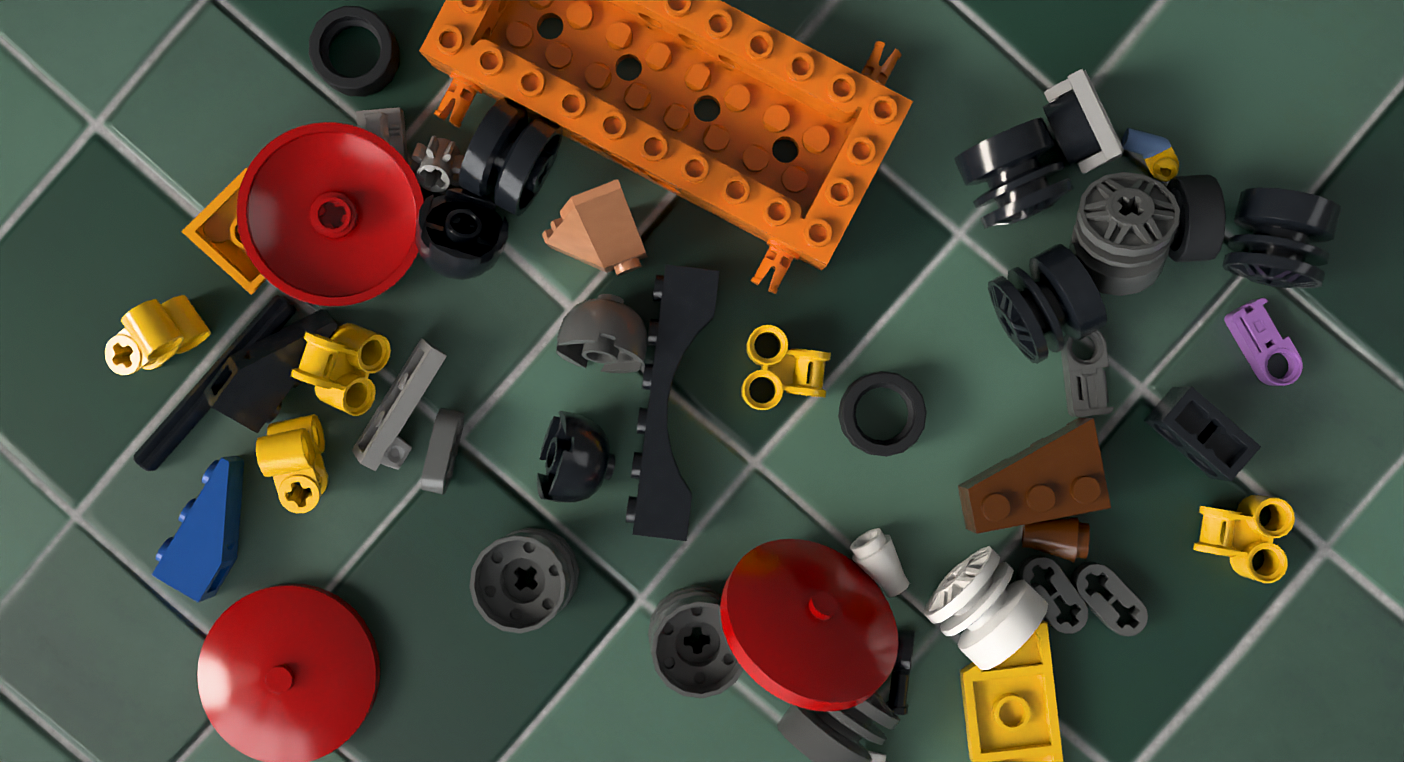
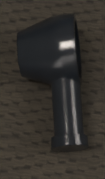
(901, 673)

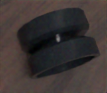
(510, 156)

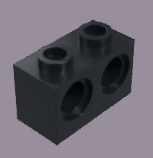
(1202, 433)

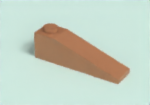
(598, 230)

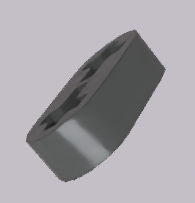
(442, 451)
(1061, 588)
(1117, 592)

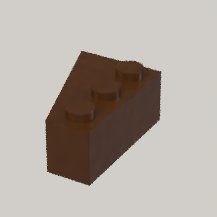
(1041, 483)

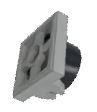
(1081, 123)

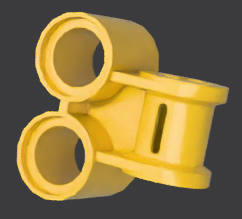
(155, 335)
(342, 366)
(786, 370)
(294, 455)
(1242, 536)

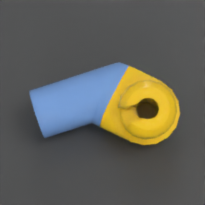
(1156, 153)

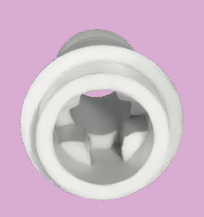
(879, 560)

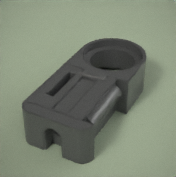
(1085, 379)

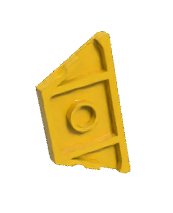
(1013, 706)

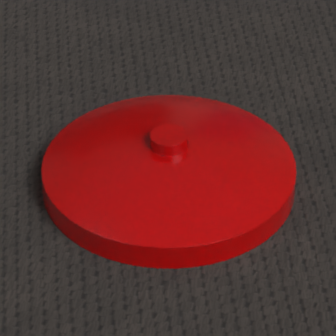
(329, 214)
(809, 625)
(288, 673)

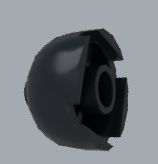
(460, 234)
(575, 459)

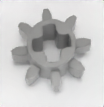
(437, 164)

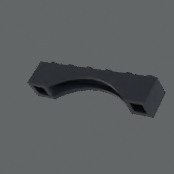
(685, 310)

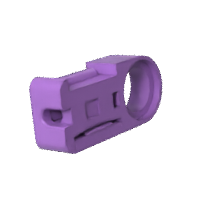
(1260, 340)

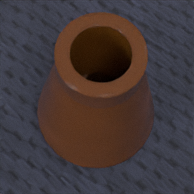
(1058, 537)

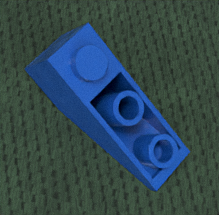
(209, 534)

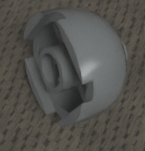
(603, 333)

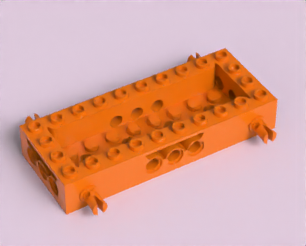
(688, 53)

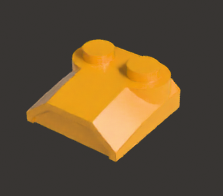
(218, 237)

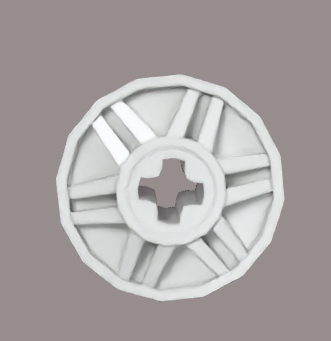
(993, 615)

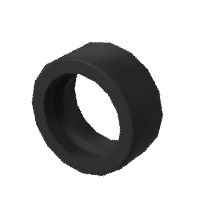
(330, 27)
(1200, 218)
(915, 420)

